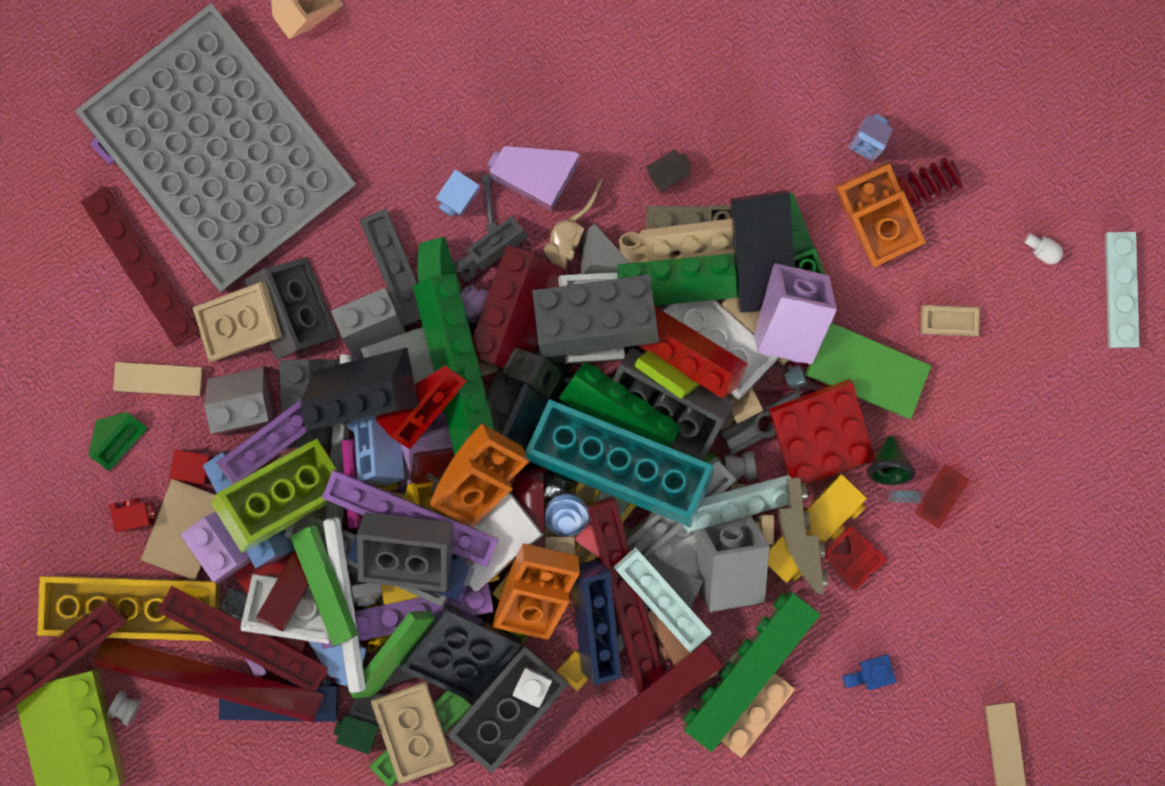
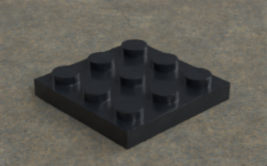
(461, 653)

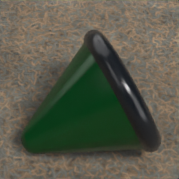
(891, 465)

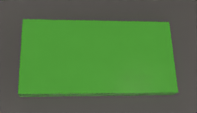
(878, 372)

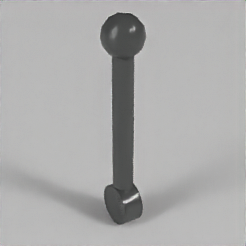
(486, 181)

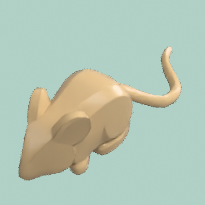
(566, 236)

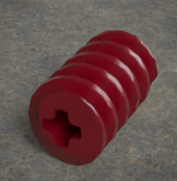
(930, 182)

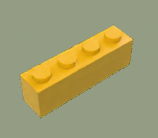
(826, 515)

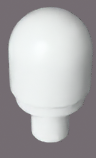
(1045, 249)

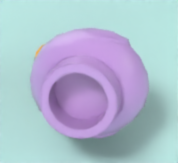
(473, 302)

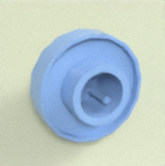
(566, 515)

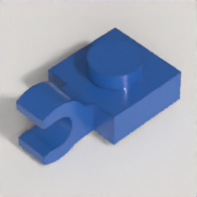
(874, 673)

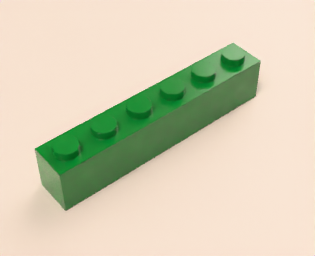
(452, 346)
(750, 670)

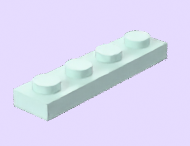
(1122, 289)
(741, 503)
(662, 599)

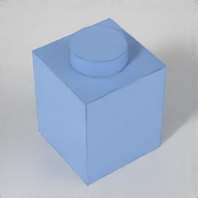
(457, 194)

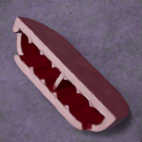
(529, 492)

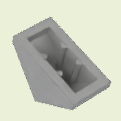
(599, 253)

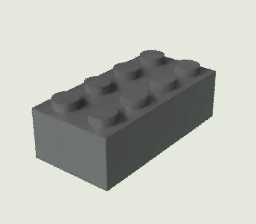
(595, 316)
(698, 413)
(501, 720)

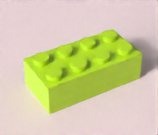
(275, 496)

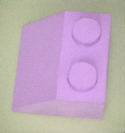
(215, 548)

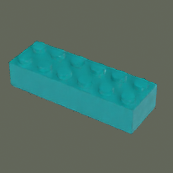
(620, 463)

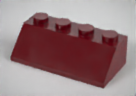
(509, 310)

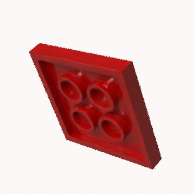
(822, 433)

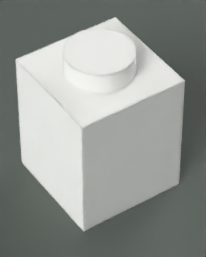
(532, 687)

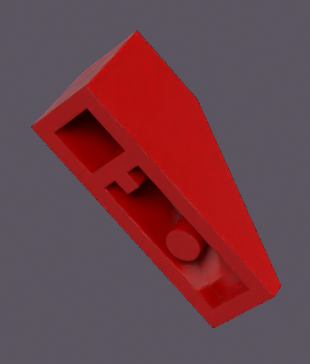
(433, 396)

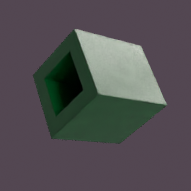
(356, 733)

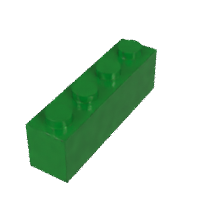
(687, 278)
(611, 402)

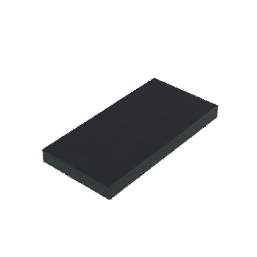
(759, 240)

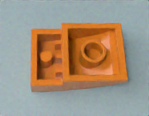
(879, 214)
(478, 476)
(536, 591)

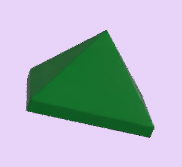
(113, 438)

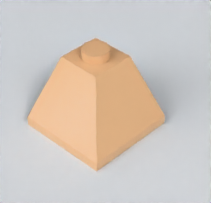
(302, 15)

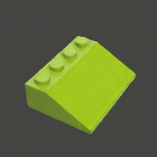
(70, 733)

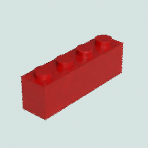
(696, 355)

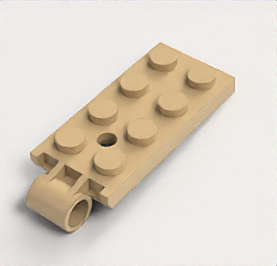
(689, 239)

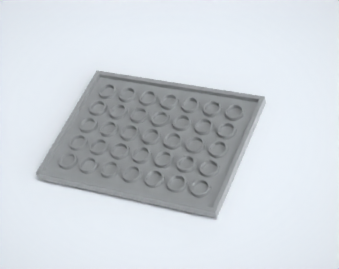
(215, 147)

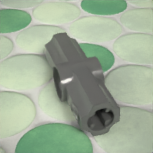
(747, 432)

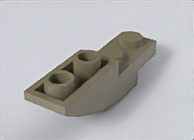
(680, 215)
(803, 549)

